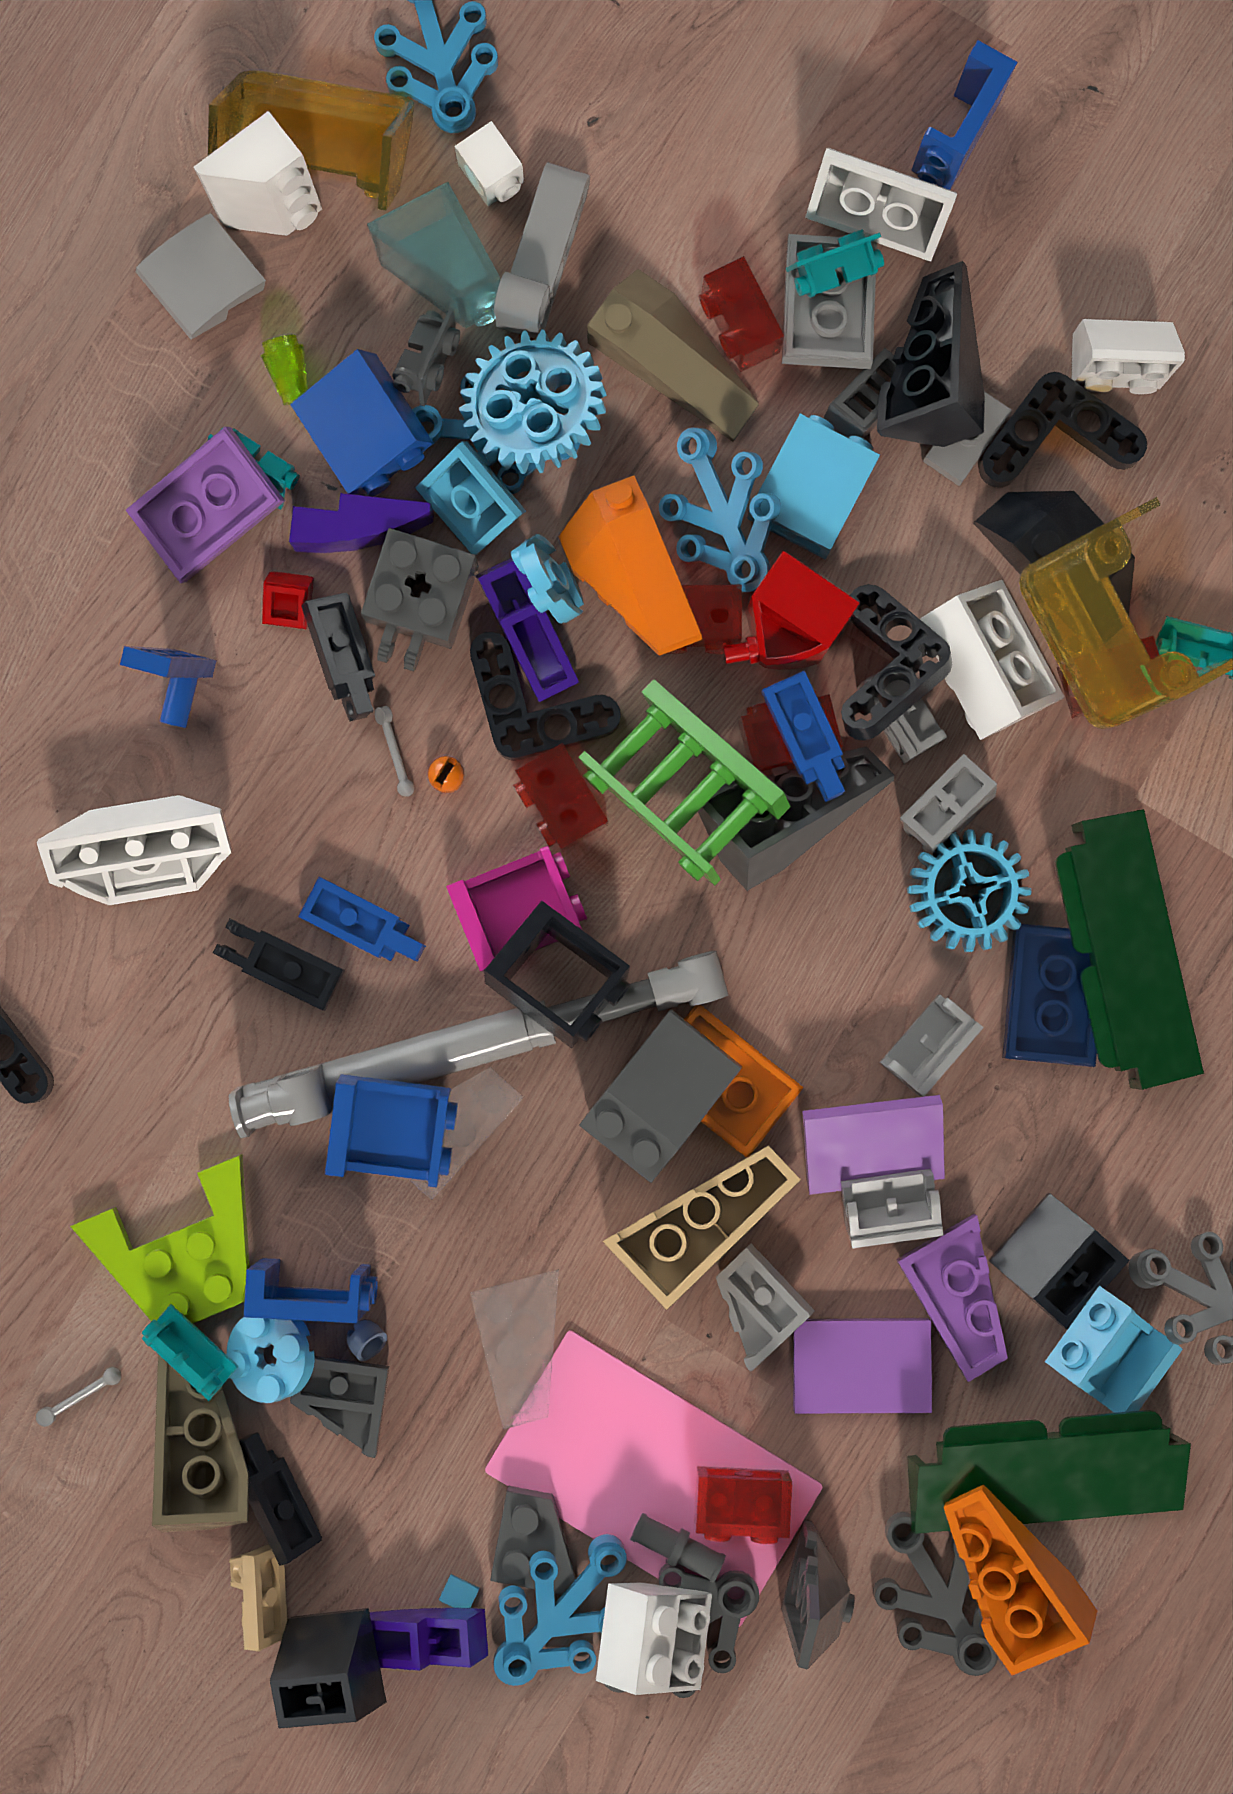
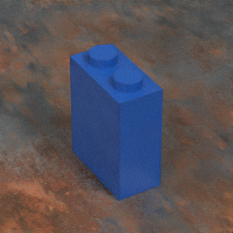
(362, 424)

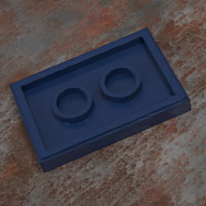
(1046, 999)

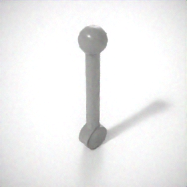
(383, 716)
(47, 1415)

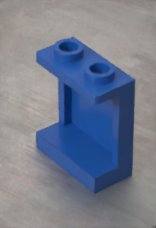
(982, 87)
(390, 1129)
(270, 1301)

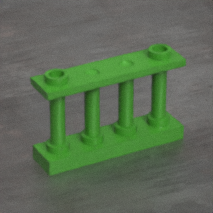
(726, 767)

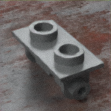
(425, 370)

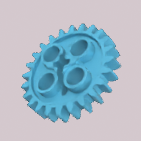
(549, 367)

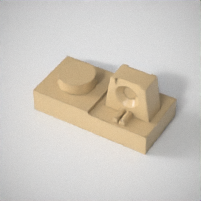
(263, 1595)

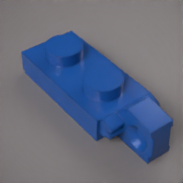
(806, 733)
(359, 922)

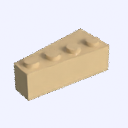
(695, 1230)

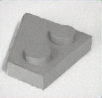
(760, 1304)

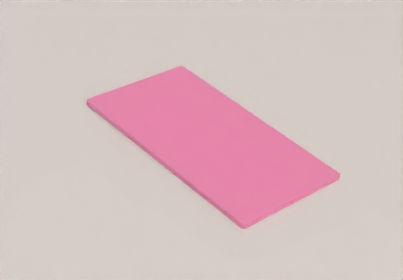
(631, 1449)

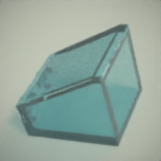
(438, 255)

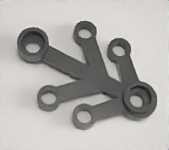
(1216, 1298)
(944, 1603)
(721, 1605)

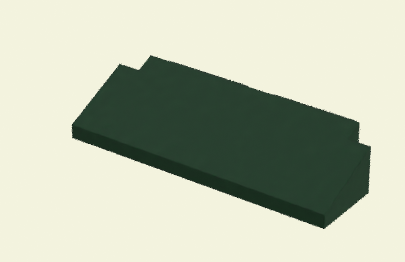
(1135, 974)
(1082, 1472)

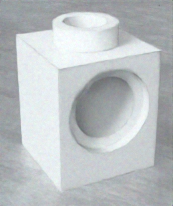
(490, 164)

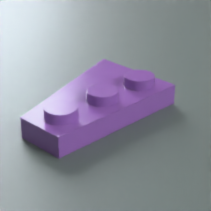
(957, 1295)

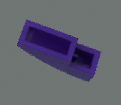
(357, 523)
(527, 630)
(430, 1637)

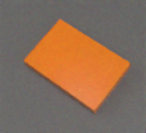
(753, 1097)

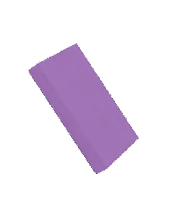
(205, 504)
(873, 1141)
(862, 1366)

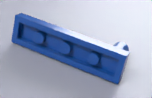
(183, 672)

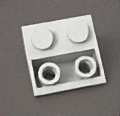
(1125, 355)
(653, 1638)

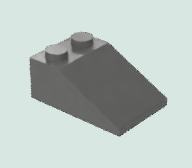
(660, 1096)

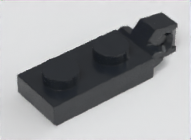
(341, 652)
(278, 1502)

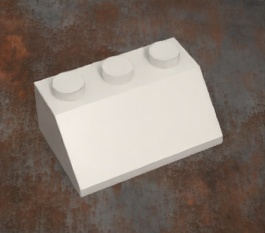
(260, 181)
(869, 197)
(994, 659)

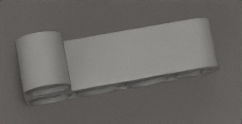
(531, 286)

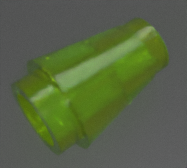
(286, 366)

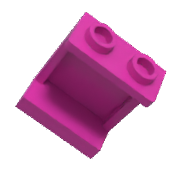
(502, 899)

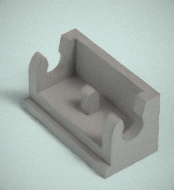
(913, 730)
(949, 804)
(931, 1045)
(891, 1208)

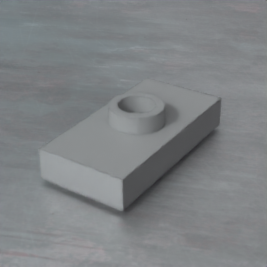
(959, 458)

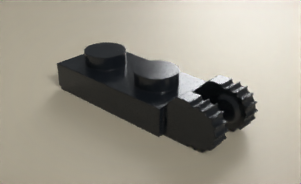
(284, 966)

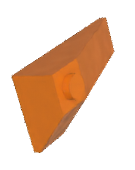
(624, 559)
(1022, 1590)

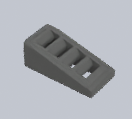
(849, 415)

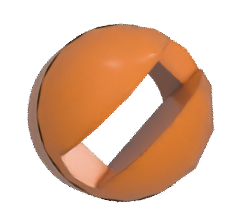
(454, 778)

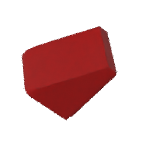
(284, 597)

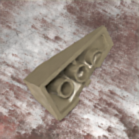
(664, 346)
(197, 1459)

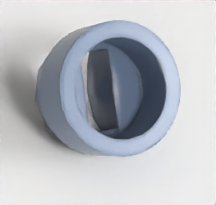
(366, 1339)

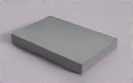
(832, 325)

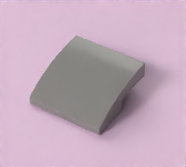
(200, 276)

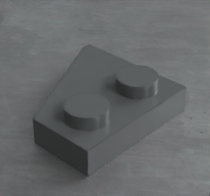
(347, 1399)
(528, 1527)

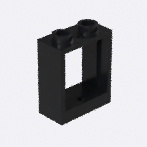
(523, 943)

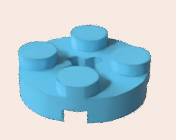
(551, 583)
(270, 1381)

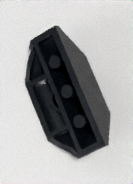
(1039, 522)

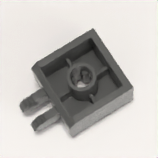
(435, 615)

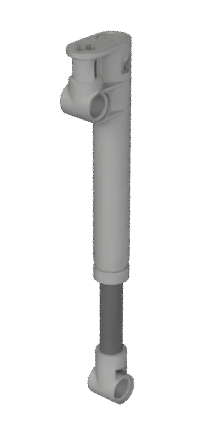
(310, 1091)

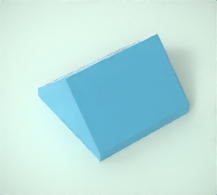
(470, 498)

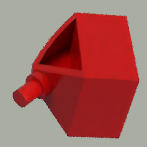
(792, 618)

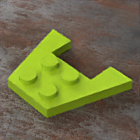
(192, 1268)

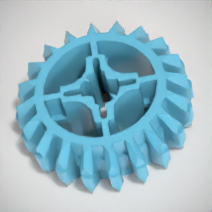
(975, 911)

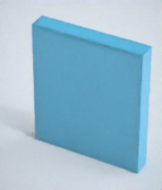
(458, 1593)

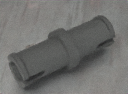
(678, 1547)

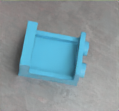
(817, 483)
(1113, 1353)

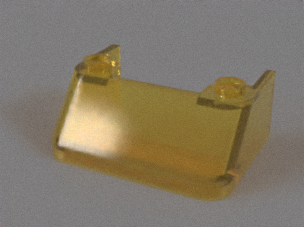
(330, 123)
(1095, 635)

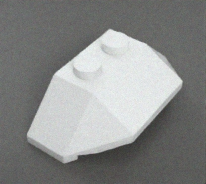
(137, 850)

